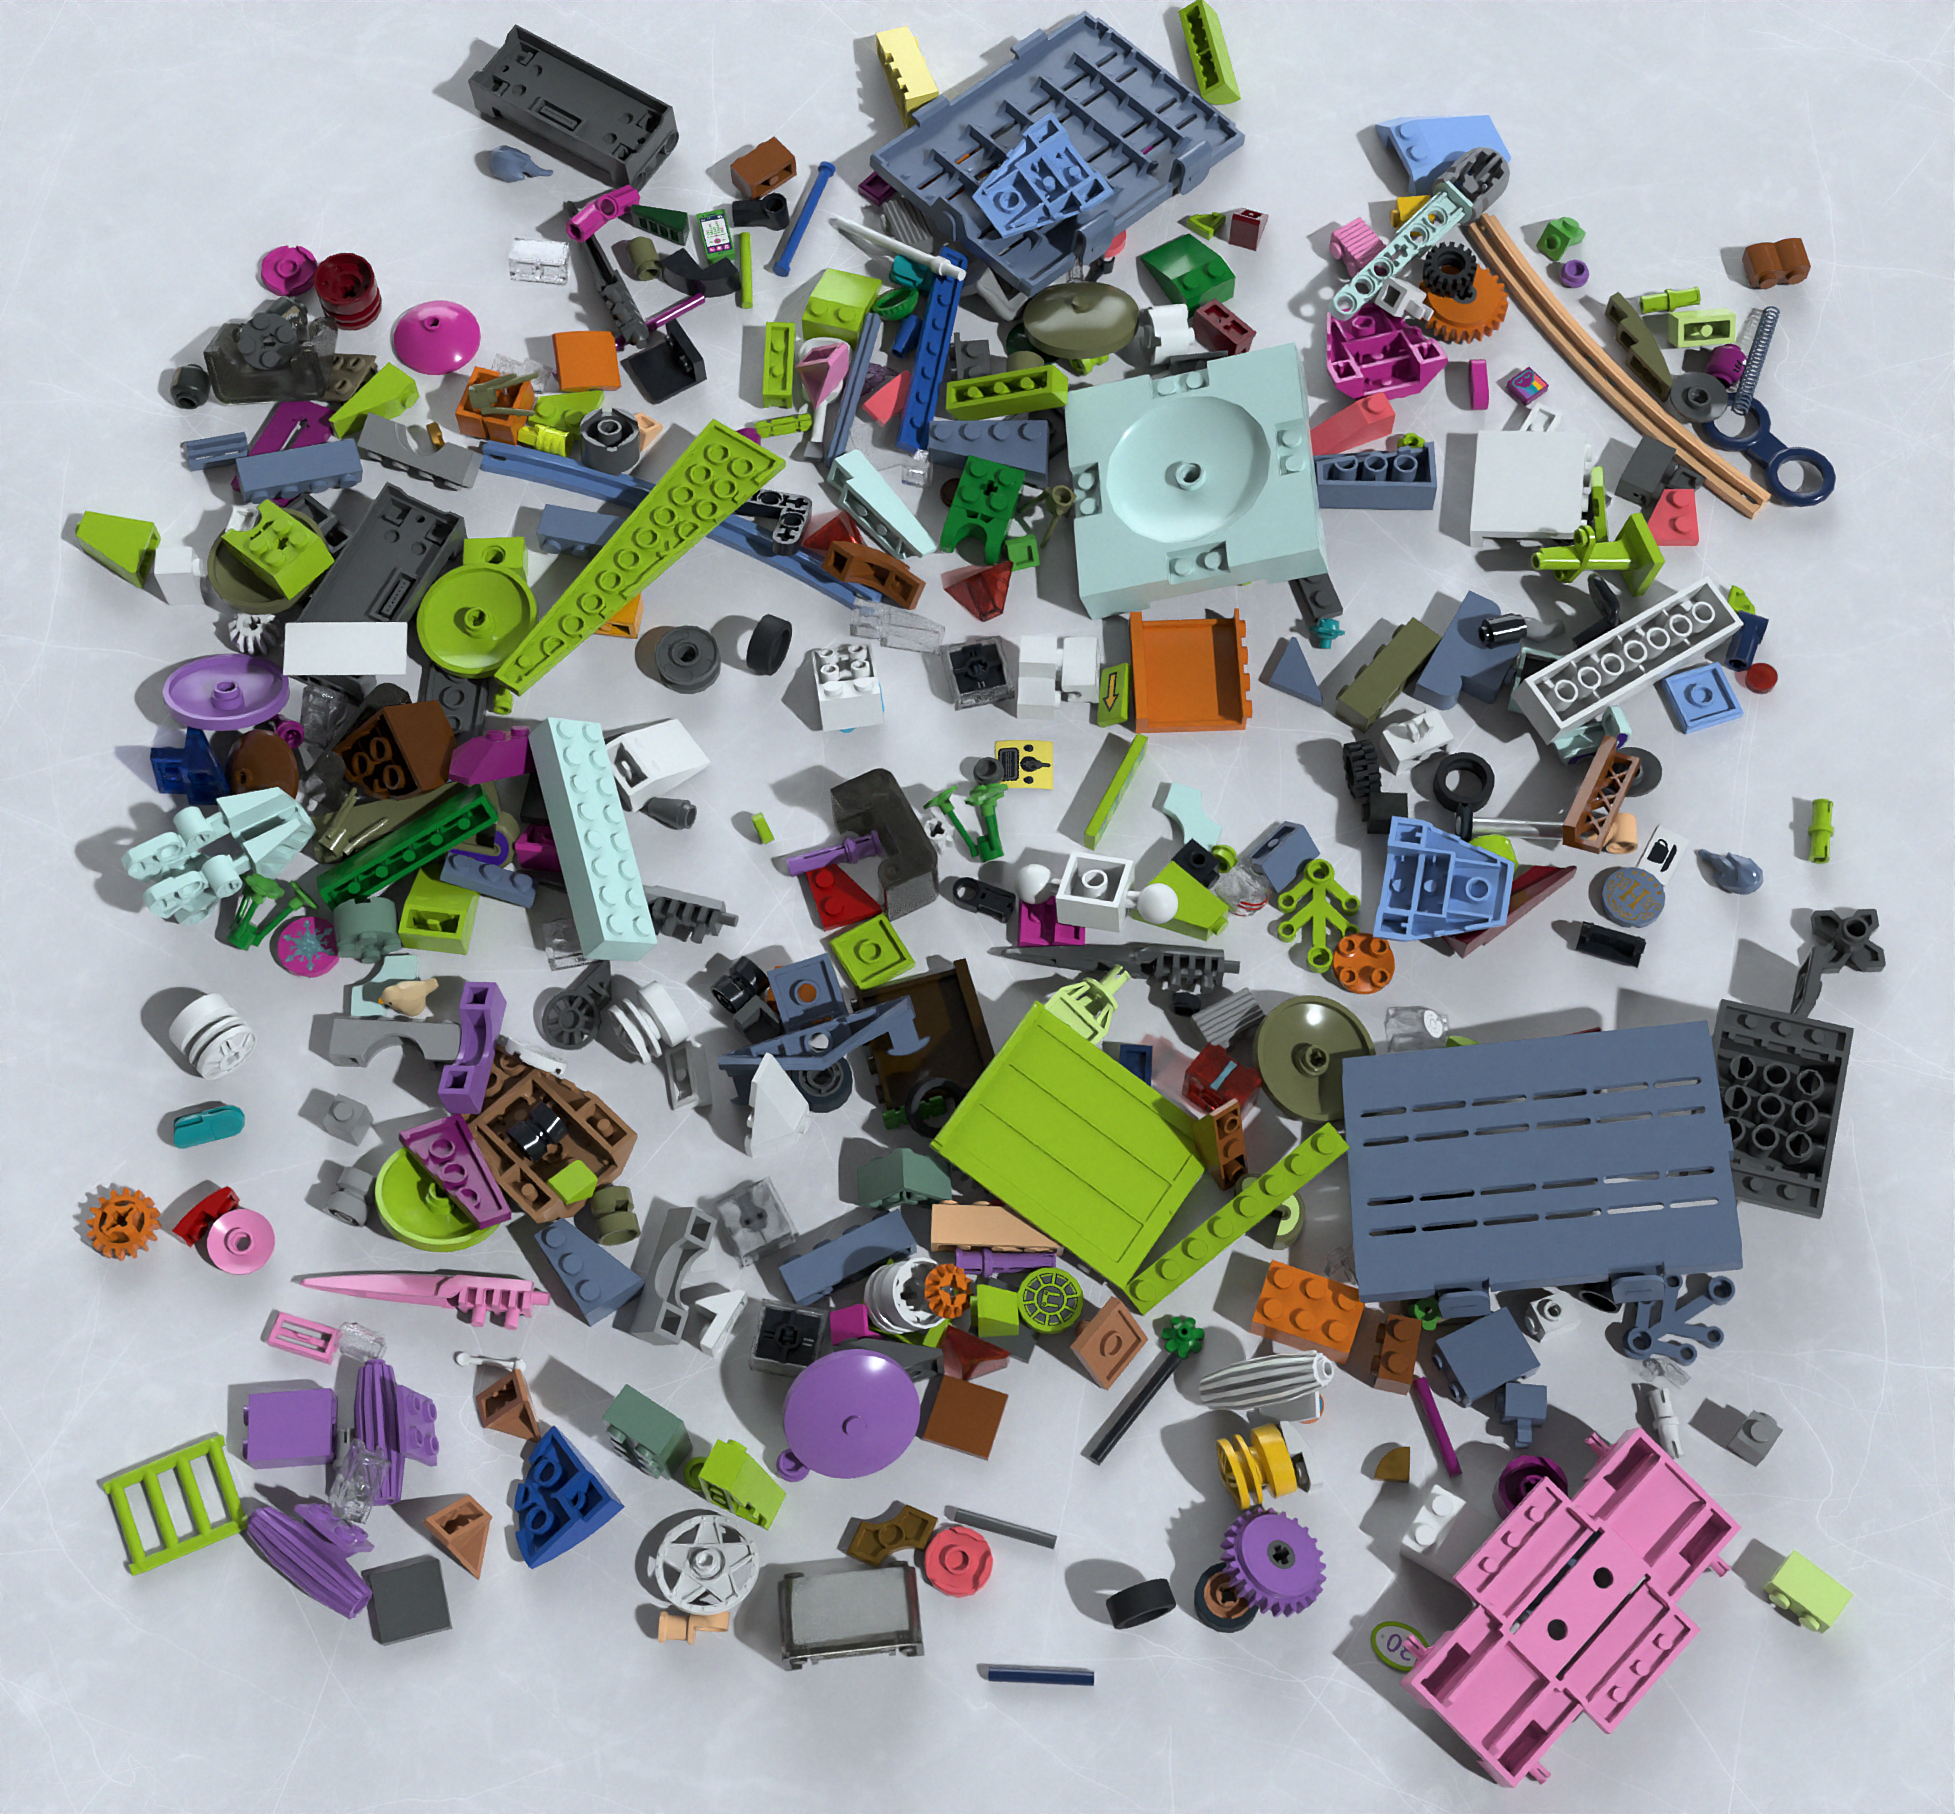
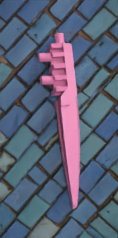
(447, 1291)

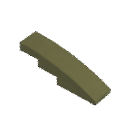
(1643, 352)

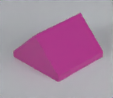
(538, 849)

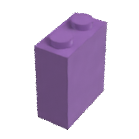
(291, 1428)

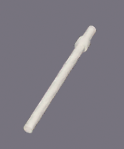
(937, 264)

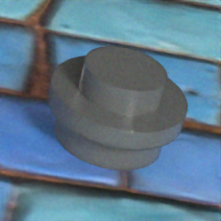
(988, 771)

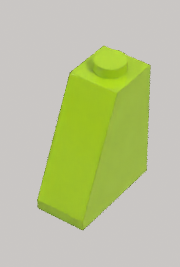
(120, 544)
(1199, 910)

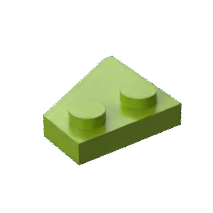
(565, 410)

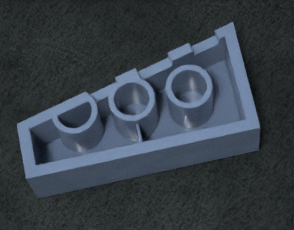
(1006, 442)
(1380, 480)

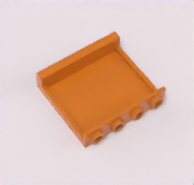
(1189, 674)

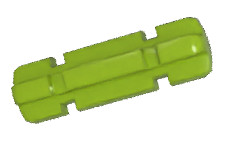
(784, 425)

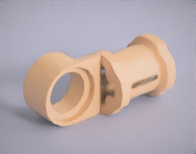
(685, 1627)

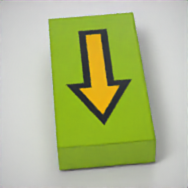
(1114, 695)

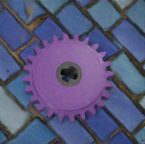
(1273, 1562)

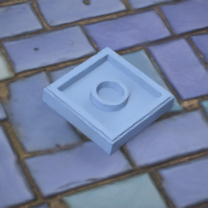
(1701, 698)

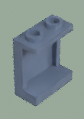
(1484, 1356)

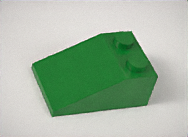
(1190, 273)

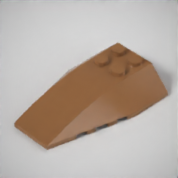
(594, 1136)

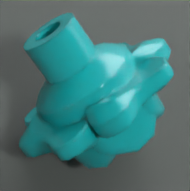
(1327, 630)

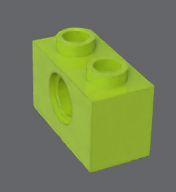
(508, 551)

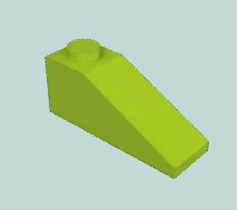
(384, 395)

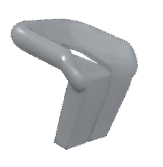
(982, 280)

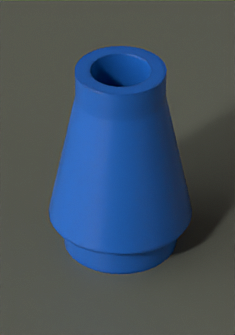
(907, 336)

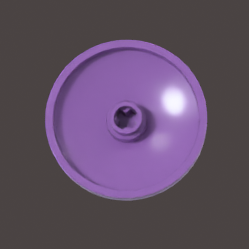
(226, 692)
(851, 1413)

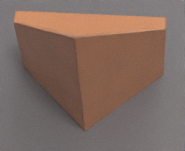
(509, 1407)
(462, 1531)

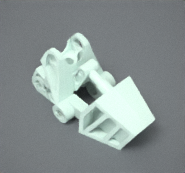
(263, 822)

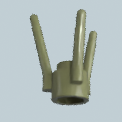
(485, 394)
(1058, 502)
(336, 838)

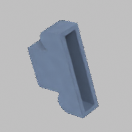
(1466, 663)

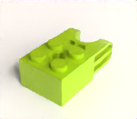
(280, 550)

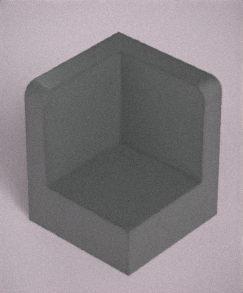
(758, 1021)

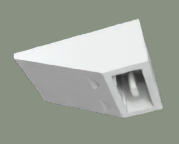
(847, 687)
(653, 761)

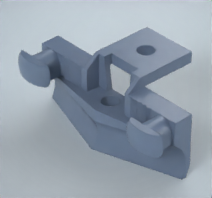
(843, 1032)

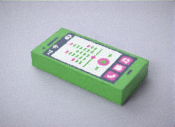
(715, 236)

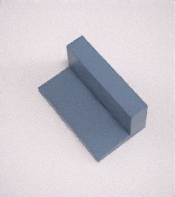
(1284, 854)

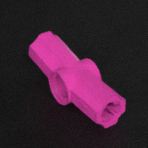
(600, 211)

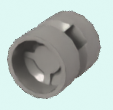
(352, 1199)

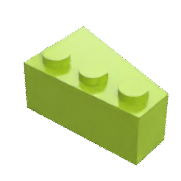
(740, 1484)

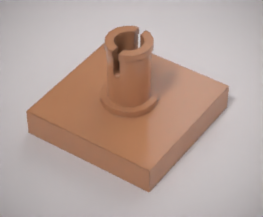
(1108, 1342)

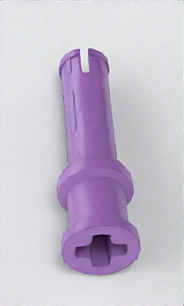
(849, 850)
(989, 1262)

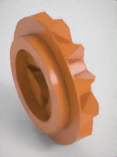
(939, 1300)

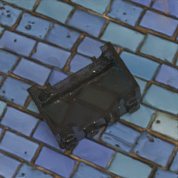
(911, 868)

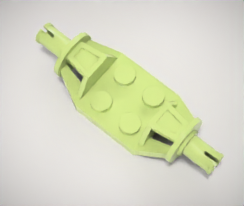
(1081, 1013)

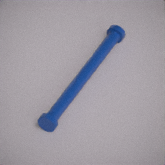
(782, 267)

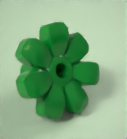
(1183, 1337)

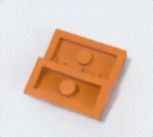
(586, 361)

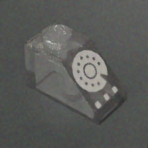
(1416, 1029)

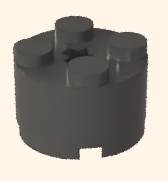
(609, 441)

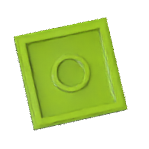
(872, 953)

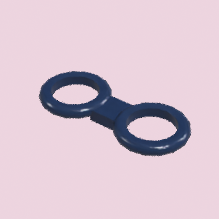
(1772, 453)

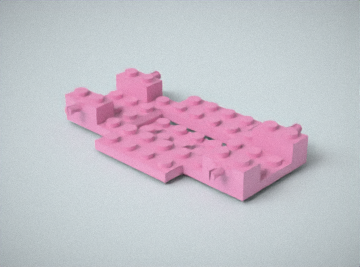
(1503, 1685)

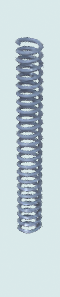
(1753, 350)

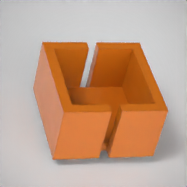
(499, 427)

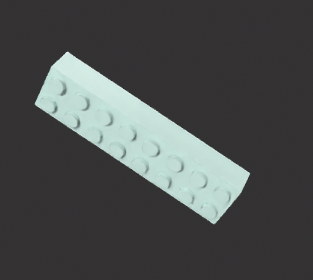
(592, 840)

